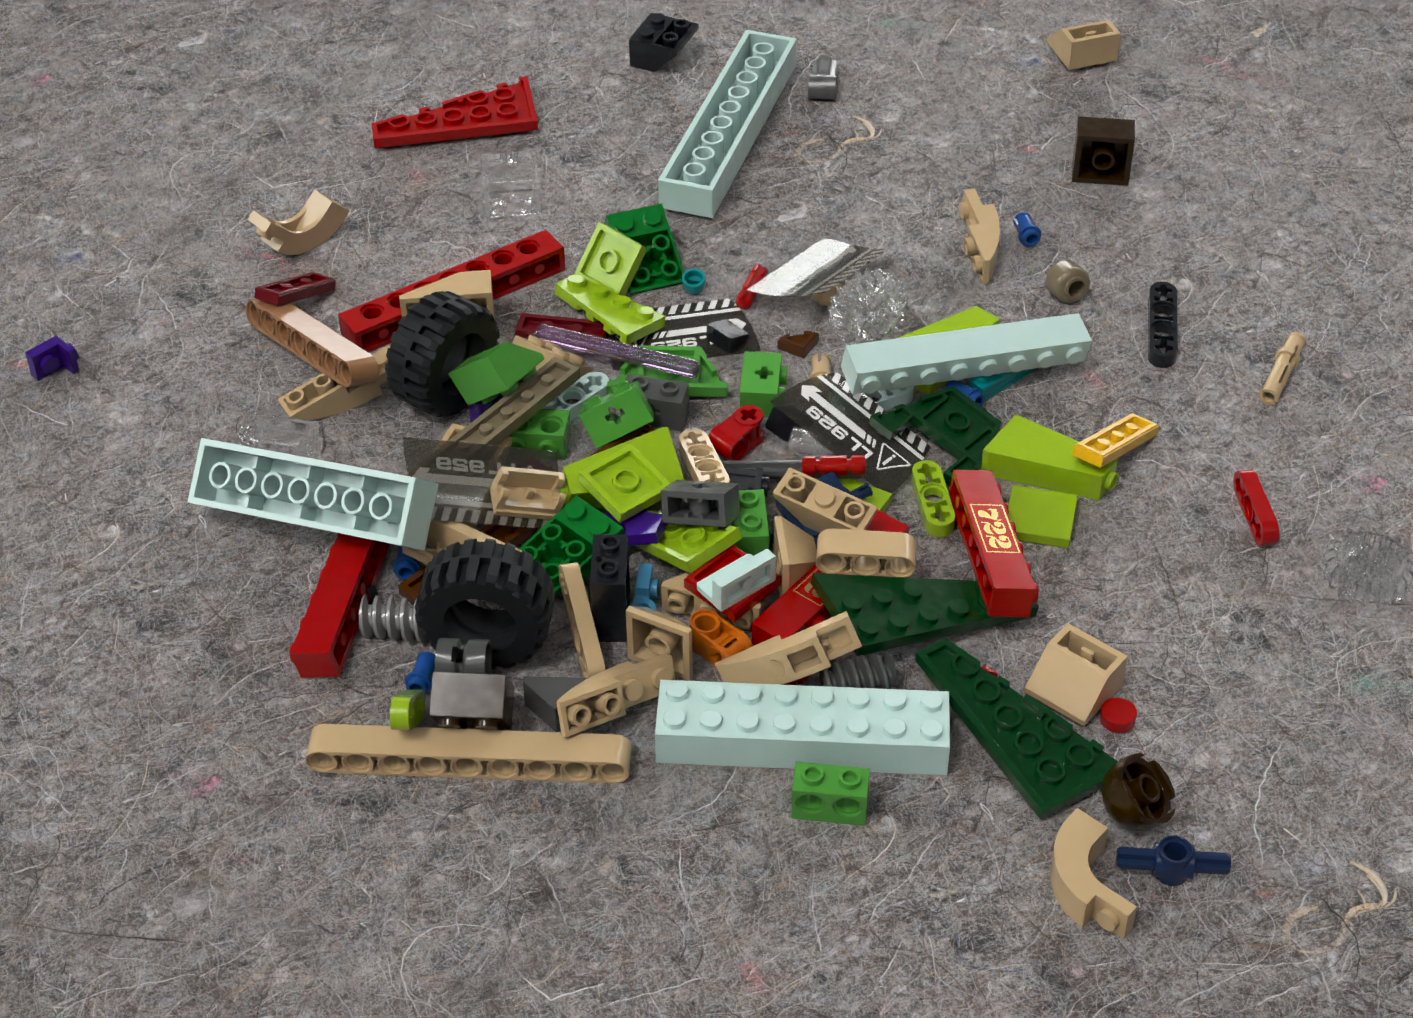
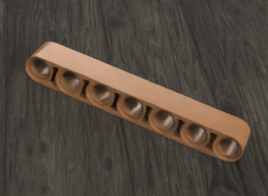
(314, 342)

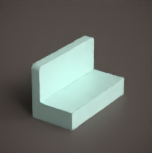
(739, 579)

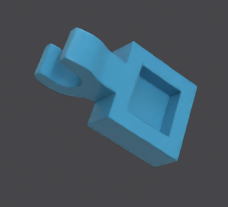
(646, 587)

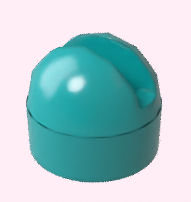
(693, 281)

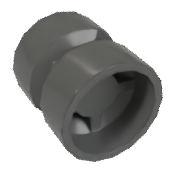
(475, 656)

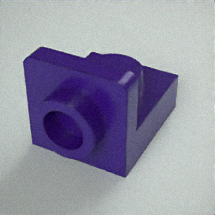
(50, 357)

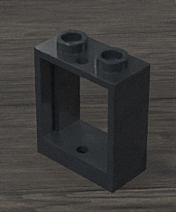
(610, 586)

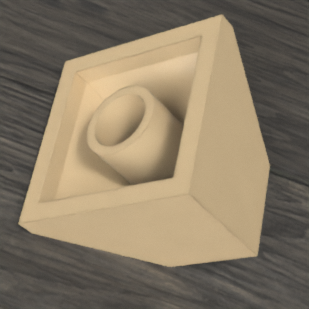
(793, 551)
(658, 633)

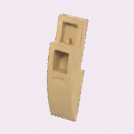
(983, 234)
(326, 397)
(794, 656)
(611, 692)

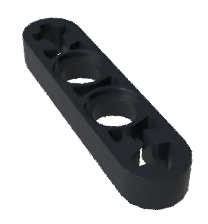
(1162, 324)

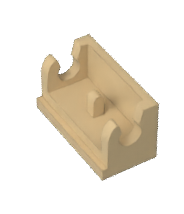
(527, 493)

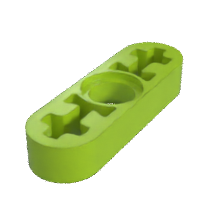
(930, 508)
(407, 709)

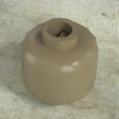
(1067, 281)

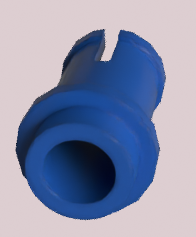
(1028, 232)
(973, 393)
(404, 565)
(422, 673)

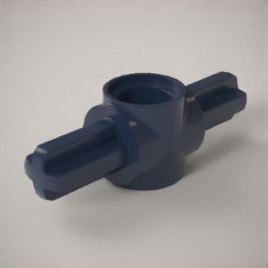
(1173, 860)

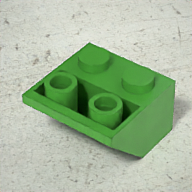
(494, 372)

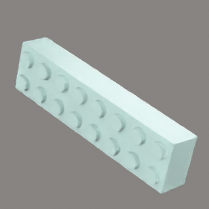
(314, 493)
(802, 724)

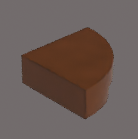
(798, 344)

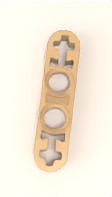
(701, 457)
(581, 619)

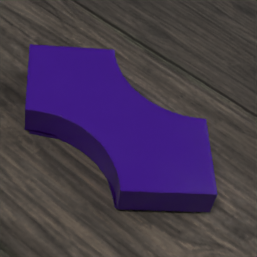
(642, 527)

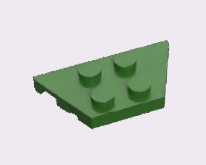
(704, 385)

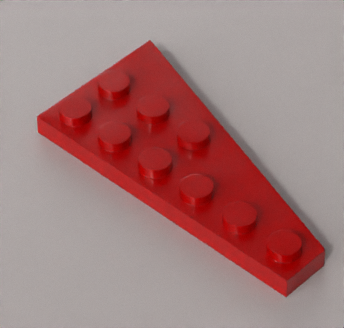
(467, 116)

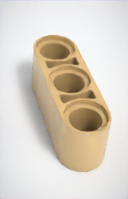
(866, 553)

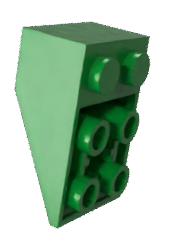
(661, 262)
(570, 539)

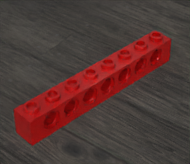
(511, 269)

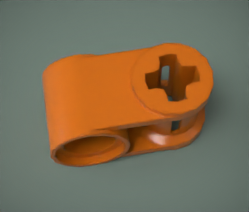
(715, 637)

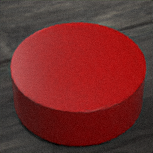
(1118, 715)

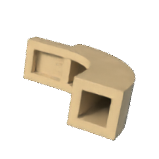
(306, 229)
(1073, 883)

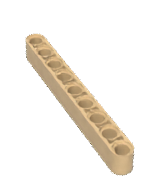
(469, 753)

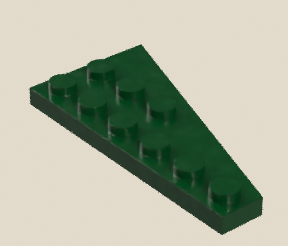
(904, 609)
(1023, 737)

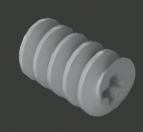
(388, 620)

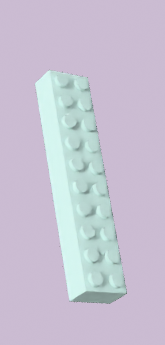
(727, 124)

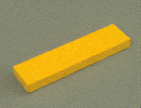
(1115, 440)

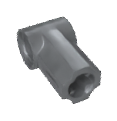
(823, 79)

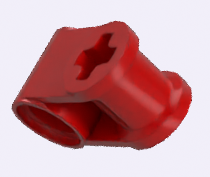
(738, 433)

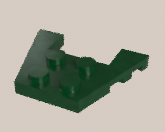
(948, 420)

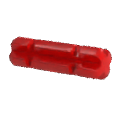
(745, 297)
(838, 464)

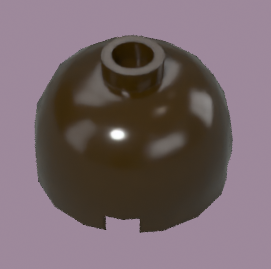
(1138, 793)

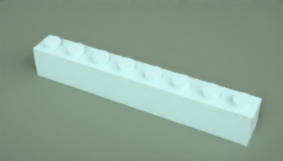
(965, 353)

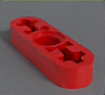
(1256, 507)

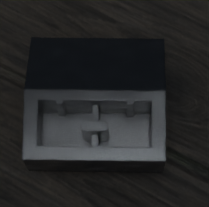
(659, 41)

